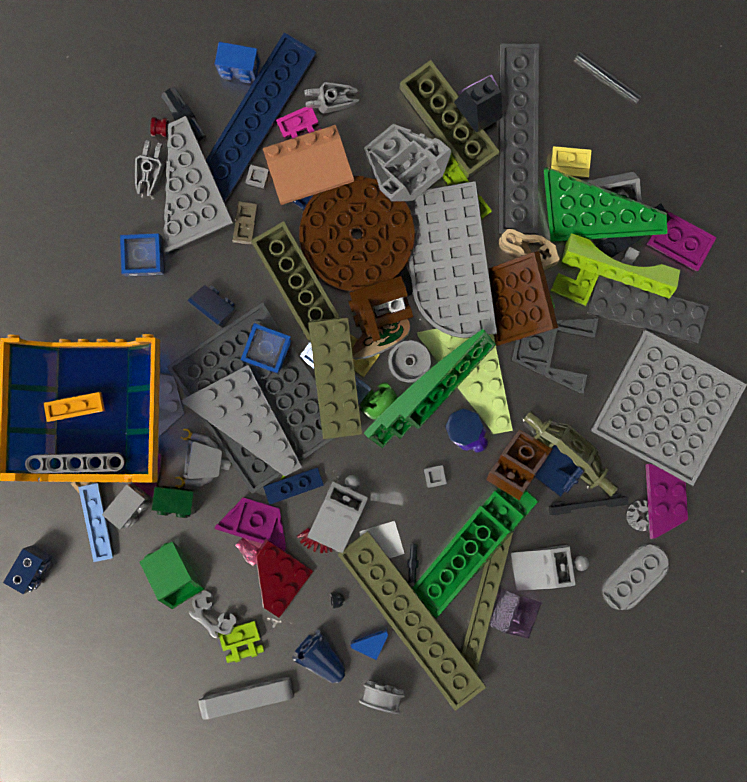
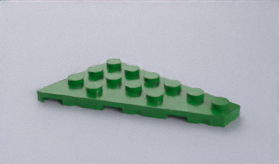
(595, 212)

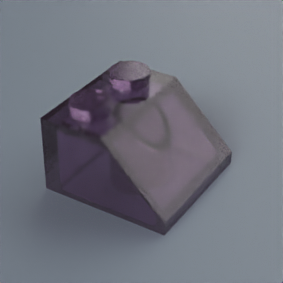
(515, 614)

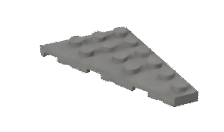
(192, 196)
(243, 413)

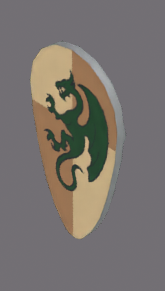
(390, 336)

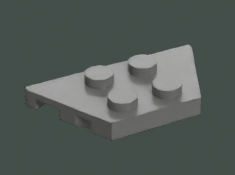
(170, 403)

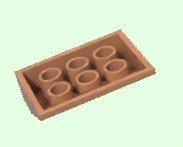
(308, 164)

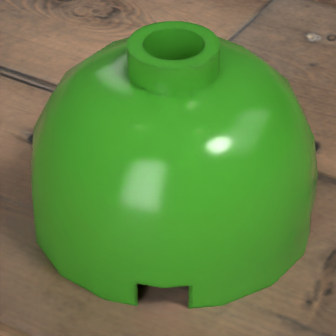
(377, 402)

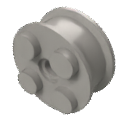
(383, 698)

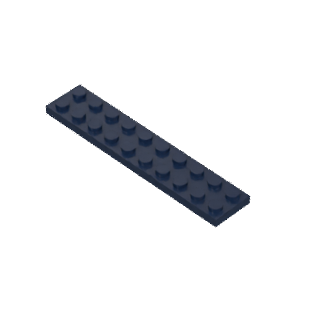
(258, 112)

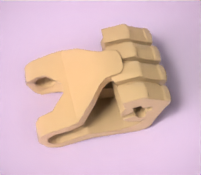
(521, 248)

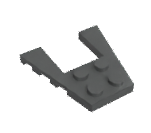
(537, 350)

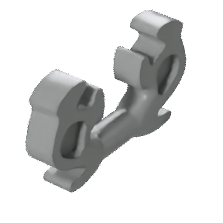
(201, 603)

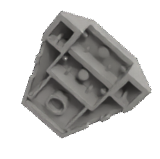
(406, 162)

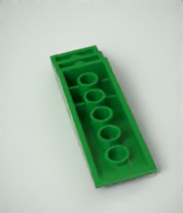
(430, 390)
(472, 549)

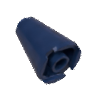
(319, 658)

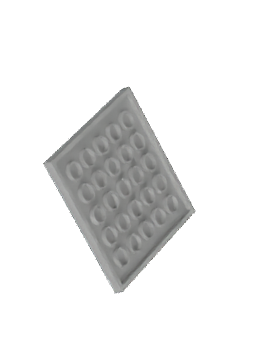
(668, 407)

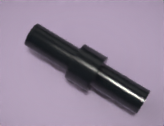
(412, 563)

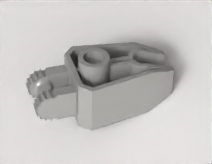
(331, 97)
(149, 168)

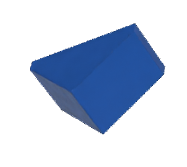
(371, 644)

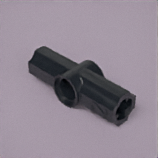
(180, 109)

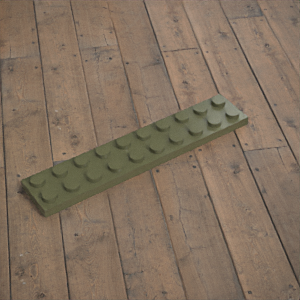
(412, 621)

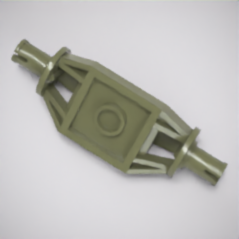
(574, 446)

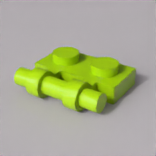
(241, 635)

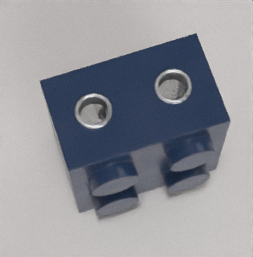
(28, 569)

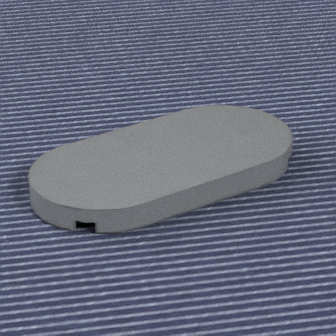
(635, 577)

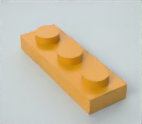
(74, 406)

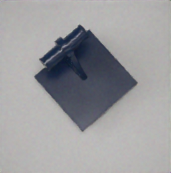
(559, 472)

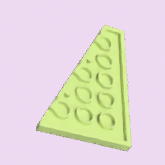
(482, 387)

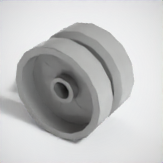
(404, 350)

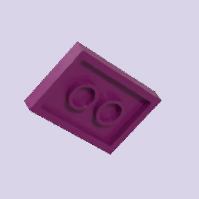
(683, 242)

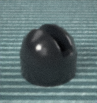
(337, 600)

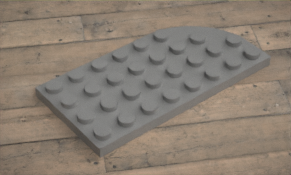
(451, 261)

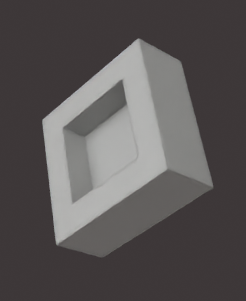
(257, 176)
(435, 476)

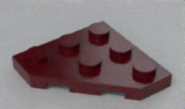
(279, 577)

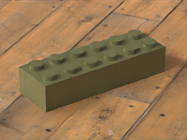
(435, 104)
(293, 276)
(335, 377)

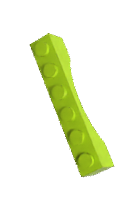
(585, 255)

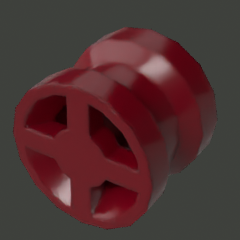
(159, 127)

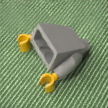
(202, 461)

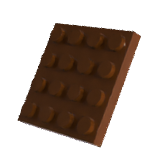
(521, 299)

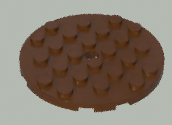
(350, 261)

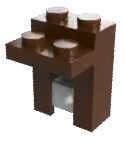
(389, 305)

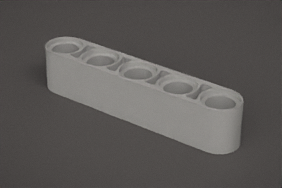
(65, 459)
(246, 698)

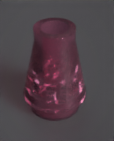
(247, 550)

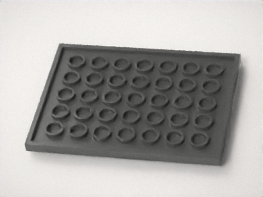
(289, 393)

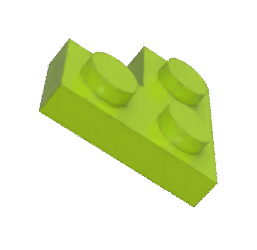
(575, 290)

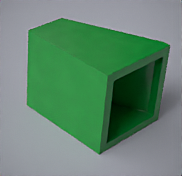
(171, 575)

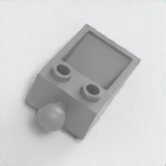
(335, 518)
(541, 568)

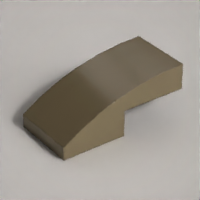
(245, 223)

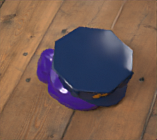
(467, 430)

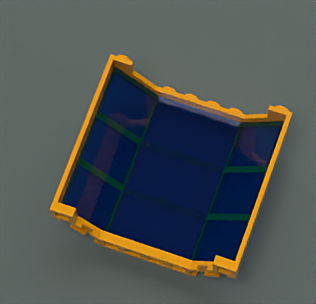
(66, 369)

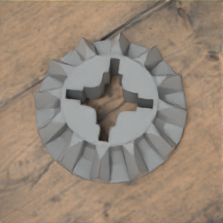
(632, 515)

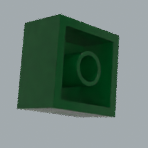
(175, 500)

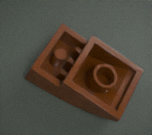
(519, 464)

